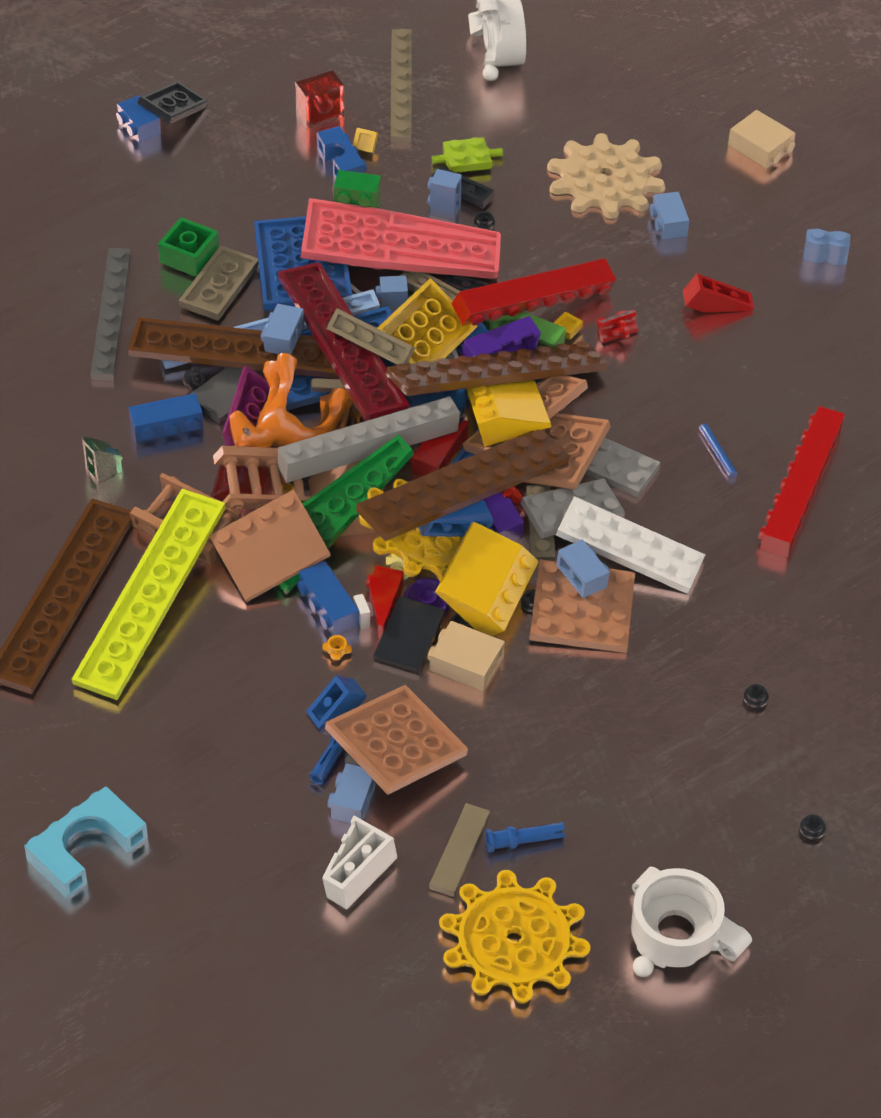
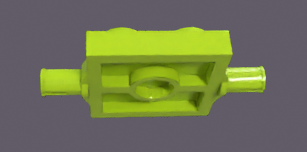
(467, 155)

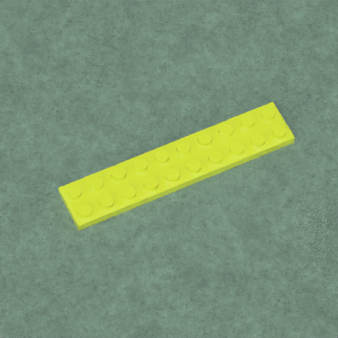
(148, 594)

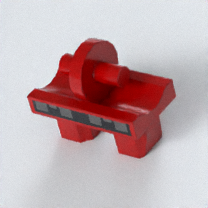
(617, 326)

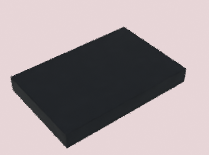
(173, 102)
(409, 635)

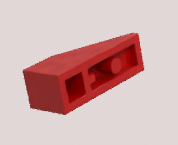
(715, 296)
(439, 451)
(384, 590)

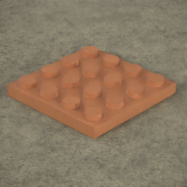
(581, 440)
(587, 622)
(396, 739)

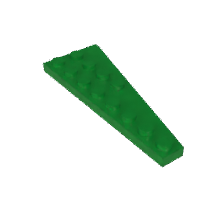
(336, 504)

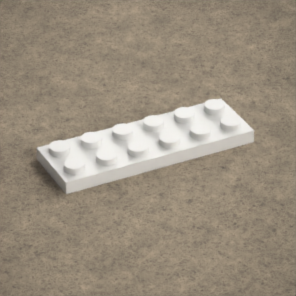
(631, 545)

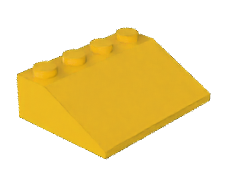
(427, 324)
(507, 410)
(486, 579)

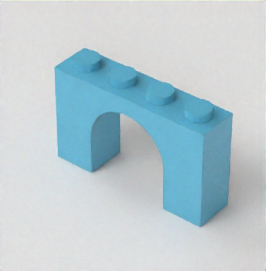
(101, 813)

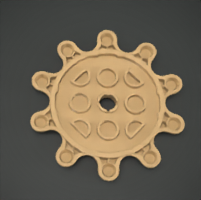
(585, 180)

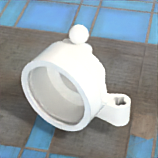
(503, 34)
(689, 896)

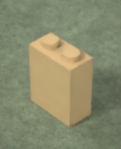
(761, 139)
(466, 655)

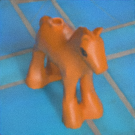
(276, 424)

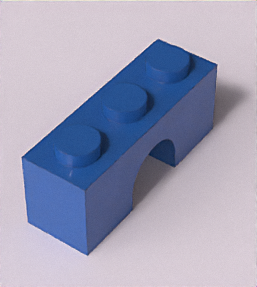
(337, 146)

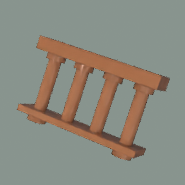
(251, 458)
(148, 523)

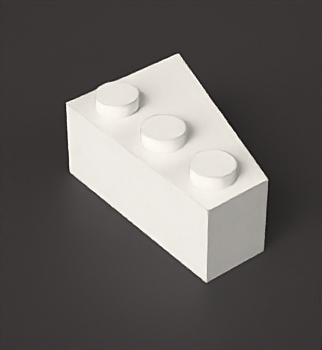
(358, 863)

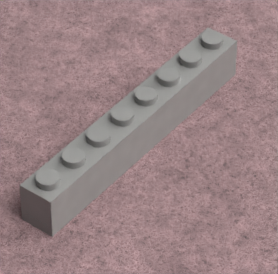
(362, 439)

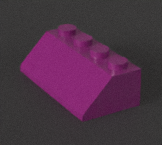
(249, 398)

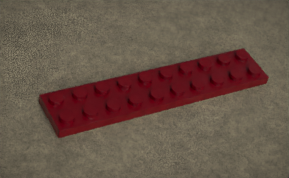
(356, 366)

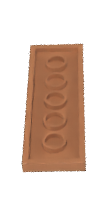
(555, 394)

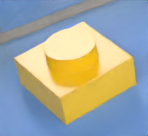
(365, 140)
(571, 323)

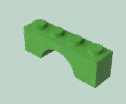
(551, 333)

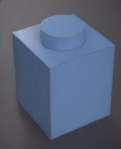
(392, 291)

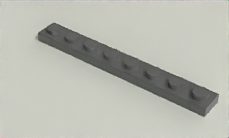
(110, 315)

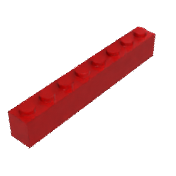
(533, 292)
(802, 481)

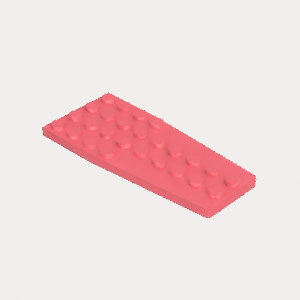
(397, 241)

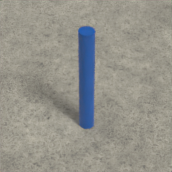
(718, 450)

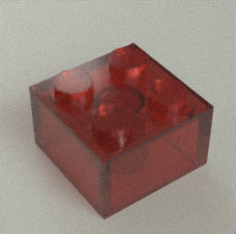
(319, 99)

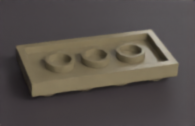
(219, 282)

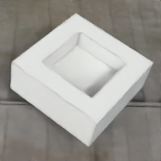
(365, 610)

